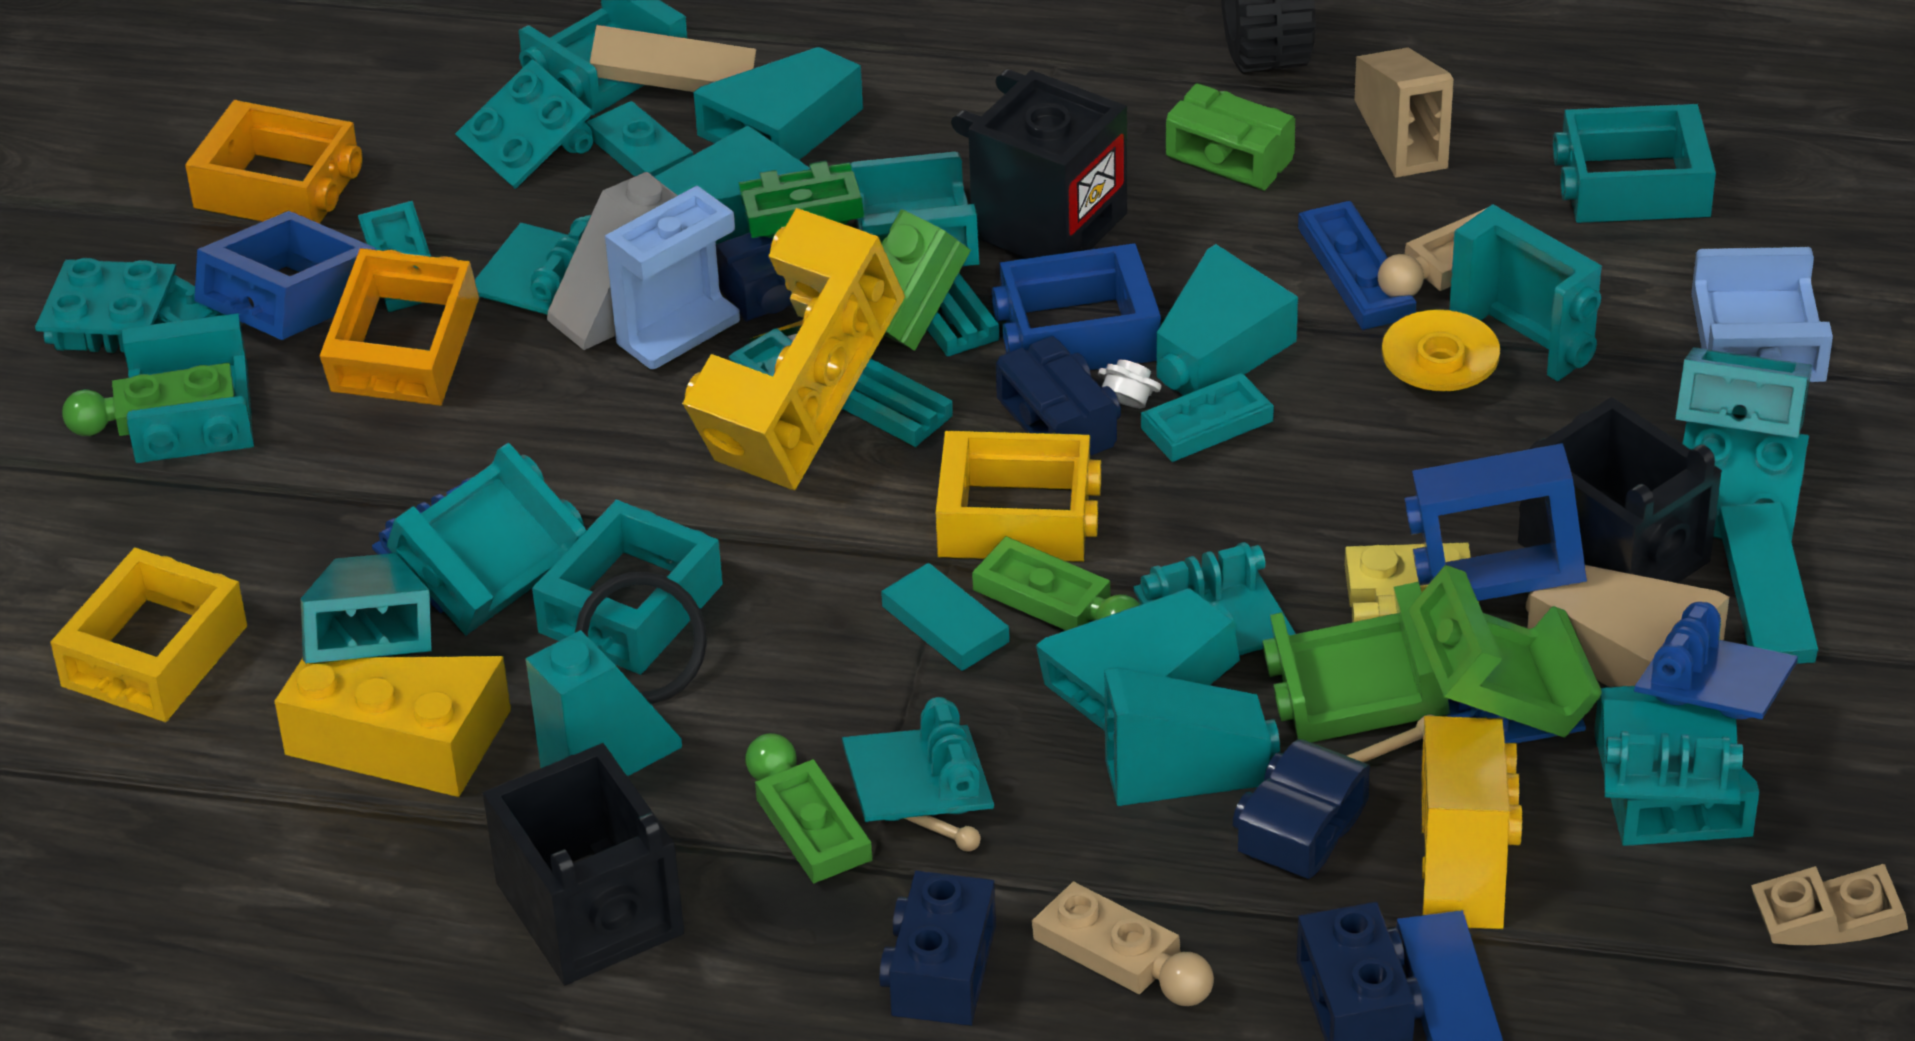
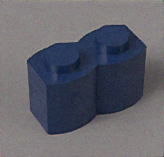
(1302, 807)

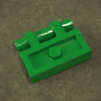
(819, 190)

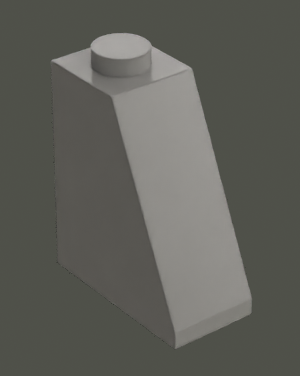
(584, 300)

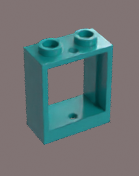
(1635, 134)
(1720, 382)
(627, 634)

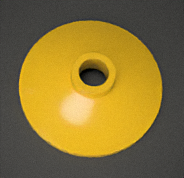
(1440, 350)

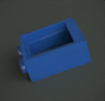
(248, 266)
(1080, 280)
(1491, 483)

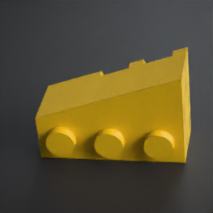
(396, 716)
(1468, 817)

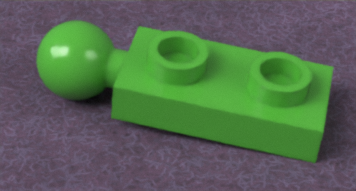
(89, 412)
(1046, 586)
(805, 809)

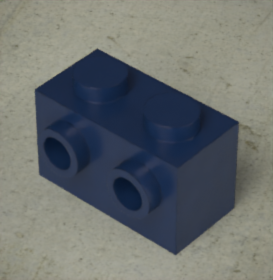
(940, 947)
(1357, 975)

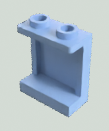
(668, 278)
(1761, 305)

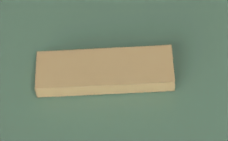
(665, 59)

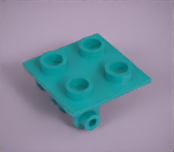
(527, 124)
(530, 266)
(101, 300)
(1753, 466)
(1229, 581)
(1670, 753)
(919, 769)

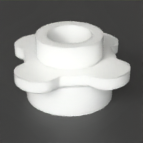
(1129, 382)

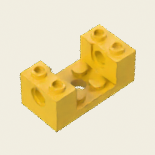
(846, 303)

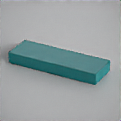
(1767, 579)

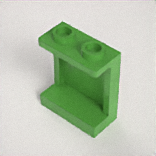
(1502, 667)
(1354, 674)

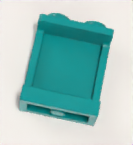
(569, 51)
(923, 186)
(1528, 284)
(193, 426)
(487, 539)

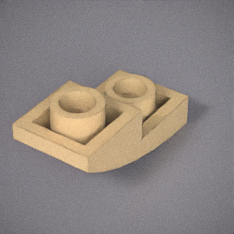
(1839, 910)

